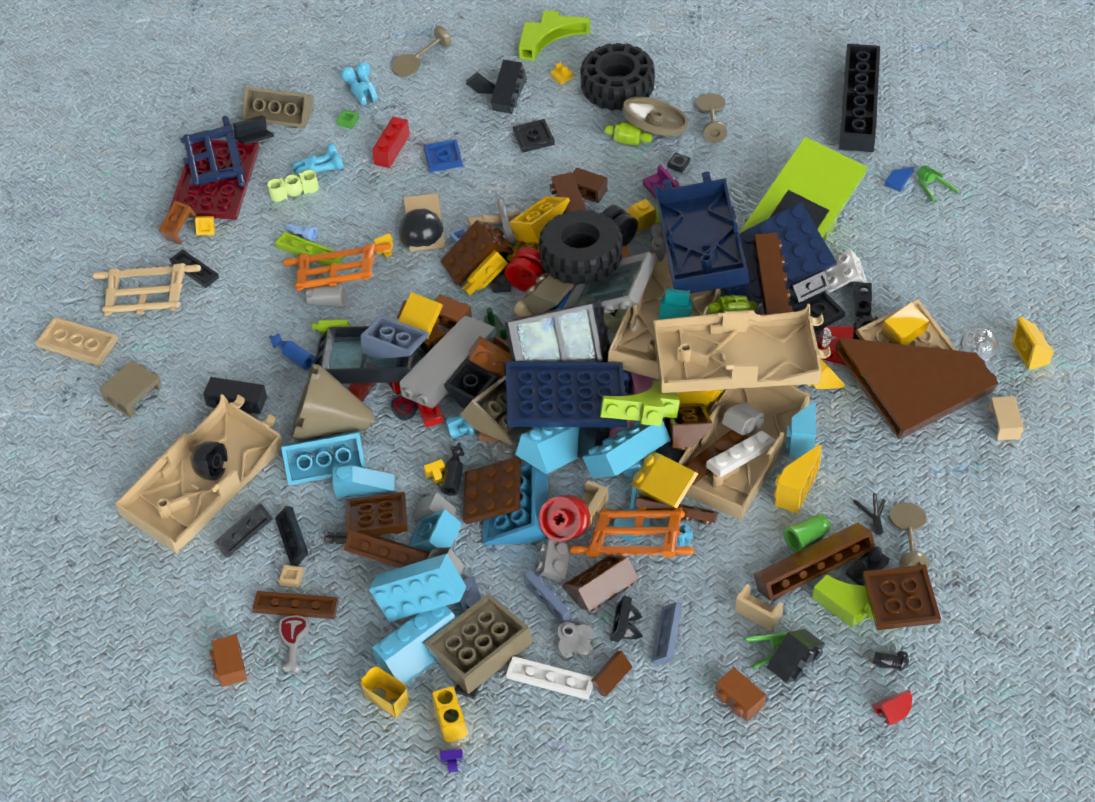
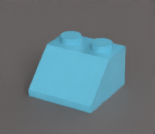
(802, 431)
(435, 531)

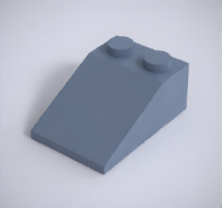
(391, 339)

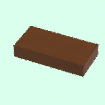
(611, 673)

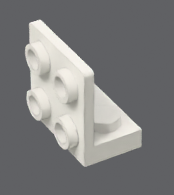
(847, 270)

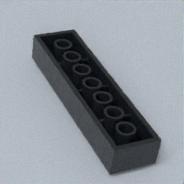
(860, 98)

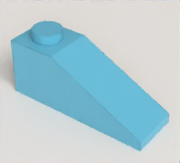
(361, 481)

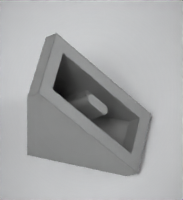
(432, 504)

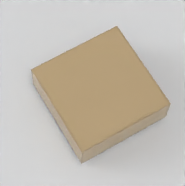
(291, 576)

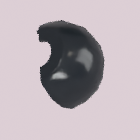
(420, 228)

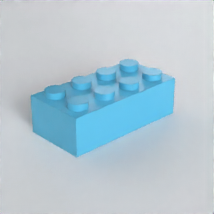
(625, 449)
(417, 587)

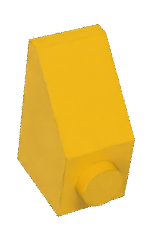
(644, 213)

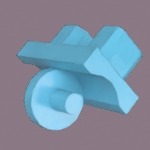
(458, 426)

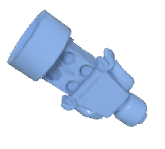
(309, 233)

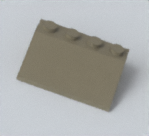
(489, 414)
(479, 642)

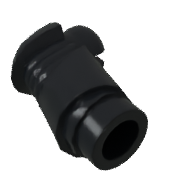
(887, 660)

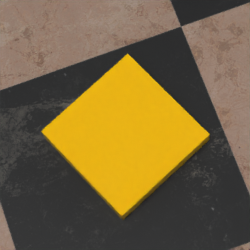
(420, 312)

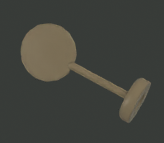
(409, 64)
(715, 130)
(909, 518)

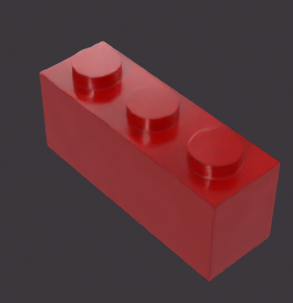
(390, 142)

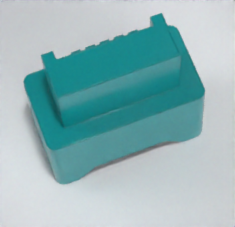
(675, 304)

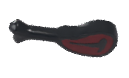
(404, 408)

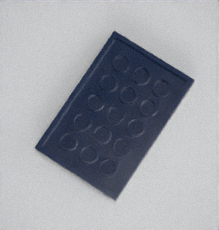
(802, 250)
(561, 393)

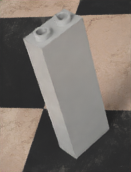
(427, 378)

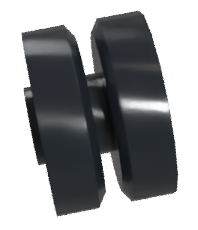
(626, 222)

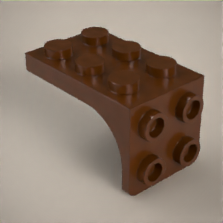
(472, 249)

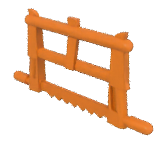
(304, 262)
(601, 530)

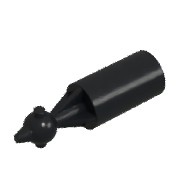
(453, 472)

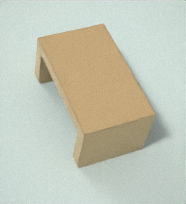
(1008, 417)
(595, 498)
(757, 610)

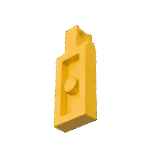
(485, 273)

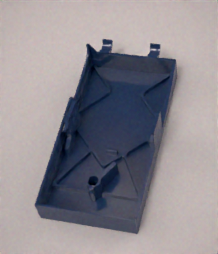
(701, 235)

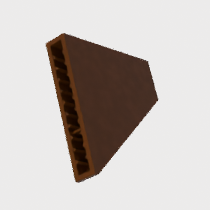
(915, 382)

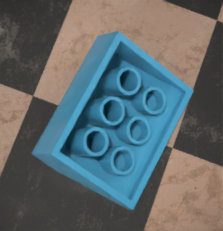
(524, 524)

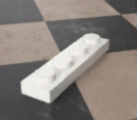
(740, 454)
(550, 677)

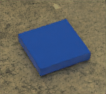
(443, 155)

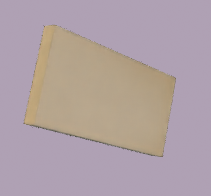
(431, 203)
(77, 341)

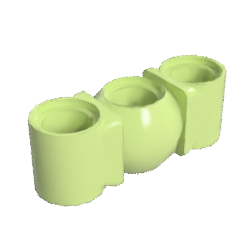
(293, 185)

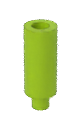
(323, 325)

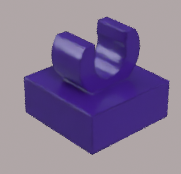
(452, 757)

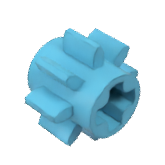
(685, 535)

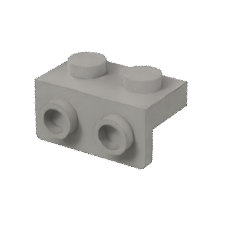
(552, 560)

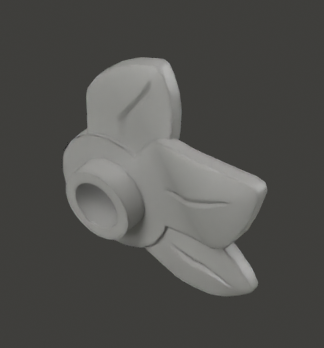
(575, 642)

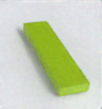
(300, 246)

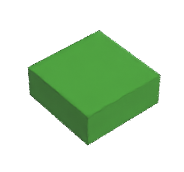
(347, 119)

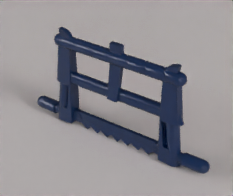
(215, 174)

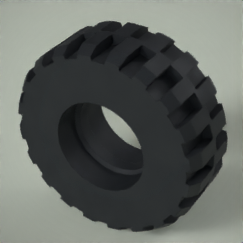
(616, 61)
(580, 264)

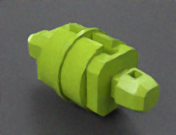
(628, 134)
(731, 303)

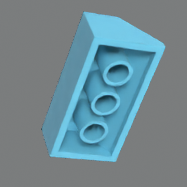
(549, 447)
(316, 457)
(404, 651)

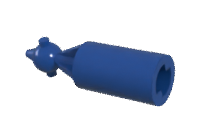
(293, 352)

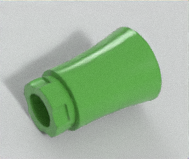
(806, 532)

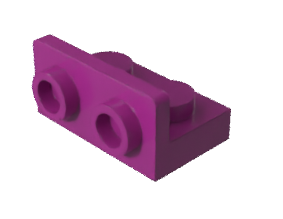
(657, 179)

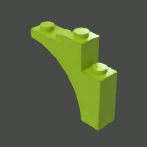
(552, 27)
(643, 407)
(843, 599)

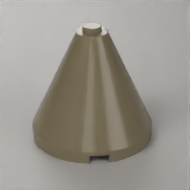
(328, 408)

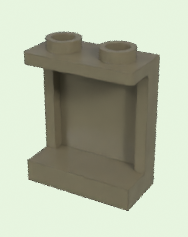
(129, 387)

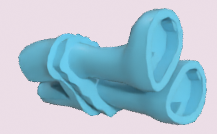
(363, 88)
(326, 162)

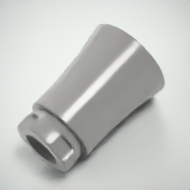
(327, 295)

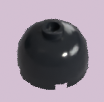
(208, 460)

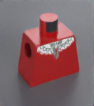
(830, 338)

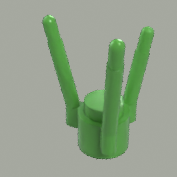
(928, 174)
(775, 641)

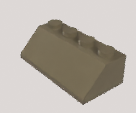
(277, 106)
(545, 293)

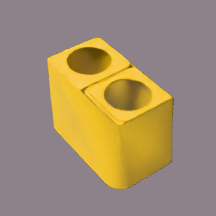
(905, 325)
(378, 678)
(450, 731)

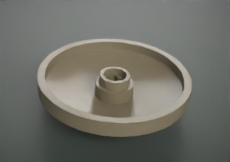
(655, 116)

